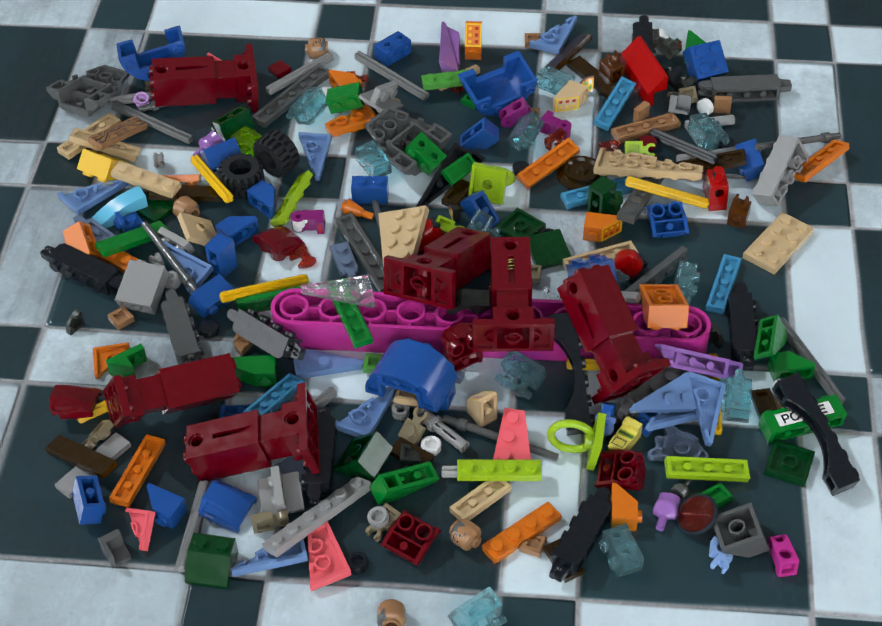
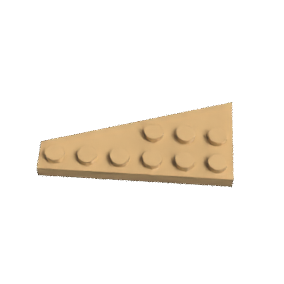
(643, 166)
(402, 231)

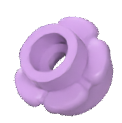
(141, 95)

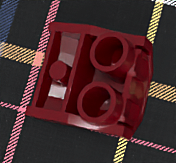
(278, 242)
(459, 346)
(73, 401)
(621, 467)
(410, 538)

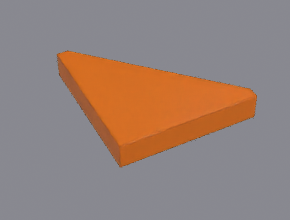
(103, 353)

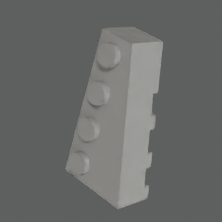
(780, 170)

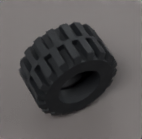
(276, 153)
(240, 173)

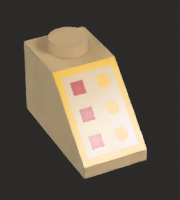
(570, 97)
(483, 407)

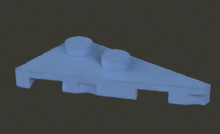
(555, 38)
(87, 197)
(195, 267)
(672, 397)
(367, 415)

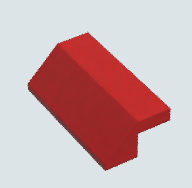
(644, 70)

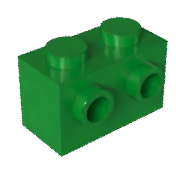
(344, 98)
(425, 153)

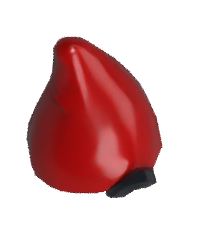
(431, 232)
(629, 262)

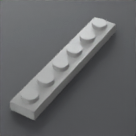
(316, 516)

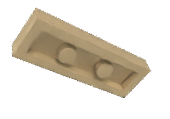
(479, 499)

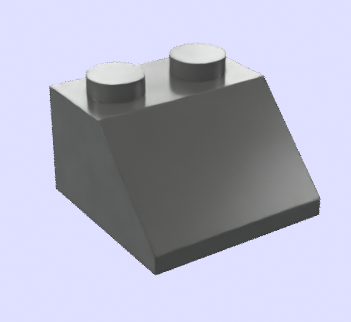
(740, 532)

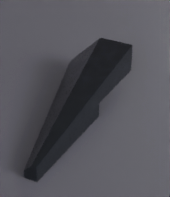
(438, 183)

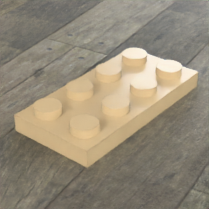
(778, 243)

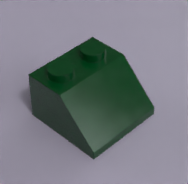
(364, 456)
(210, 560)

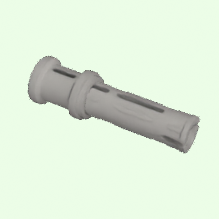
(436, 425)

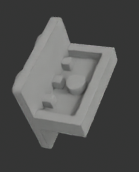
(382, 97)
(281, 492)

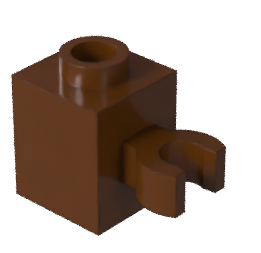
(612, 67)
(739, 212)

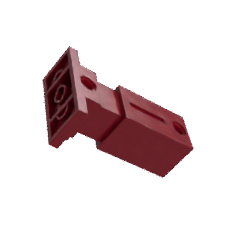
(204, 80)
(441, 270)
(512, 309)
(608, 332)
(171, 389)
(253, 440)

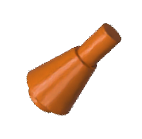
(351, 207)

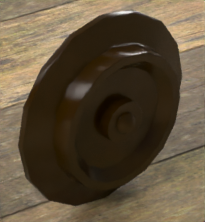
(577, 172)

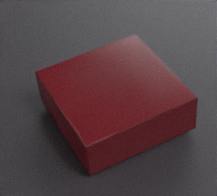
(279, 69)

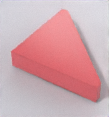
(142, 526)

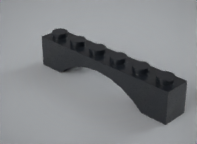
(568, 340)
(837, 472)

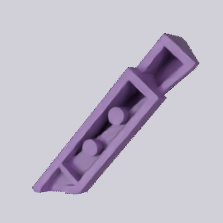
(449, 49)
(699, 362)

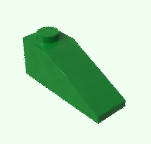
(770, 337)
(257, 370)
(402, 482)

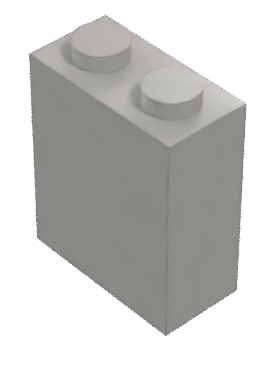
(142, 286)

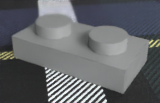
(175, 240)

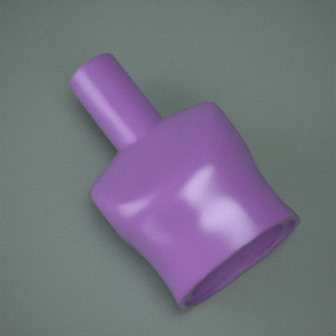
(208, 141)
(666, 509)

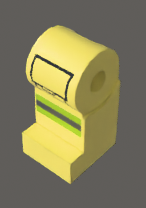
(626, 435)

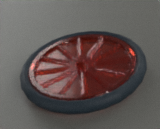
(697, 514)

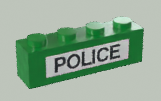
(784, 424)

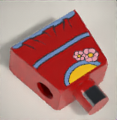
(716, 180)

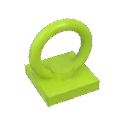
(490, 180)
(592, 441)

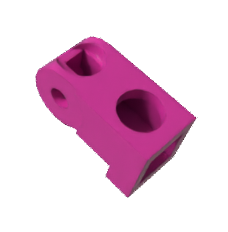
(783, 555)

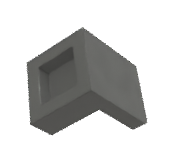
(680, 103)
(114, 548)

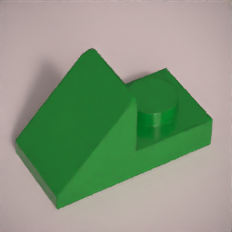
(124, 362)

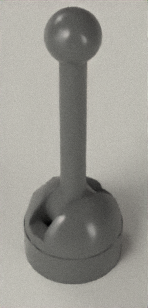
(682, 488)

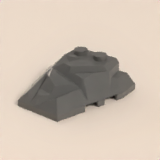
(88, 92)
(396, 130)

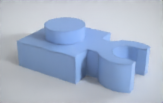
(720, 559)

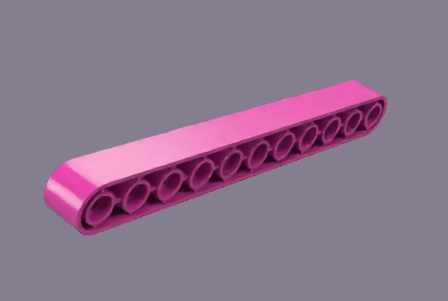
(397, 319)

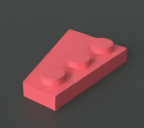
(513, 437)
(325, 558)

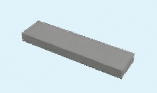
(112, 448)

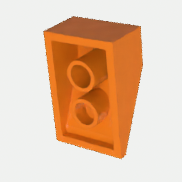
(664, 306)

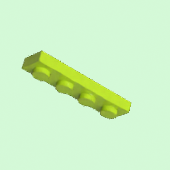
(292, 197)
(706, 469)
(499, 470)

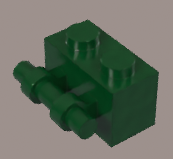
(232, 122)
(604, 197)

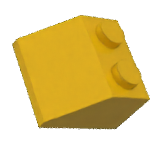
(98, 164)

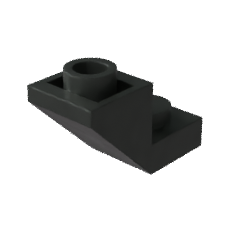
(677, 79)
(472, 299)

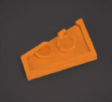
(351, 122)

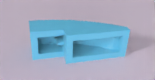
(125, 204)

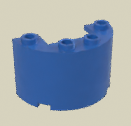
(138, 64)
(499, 87)
(416, 370)

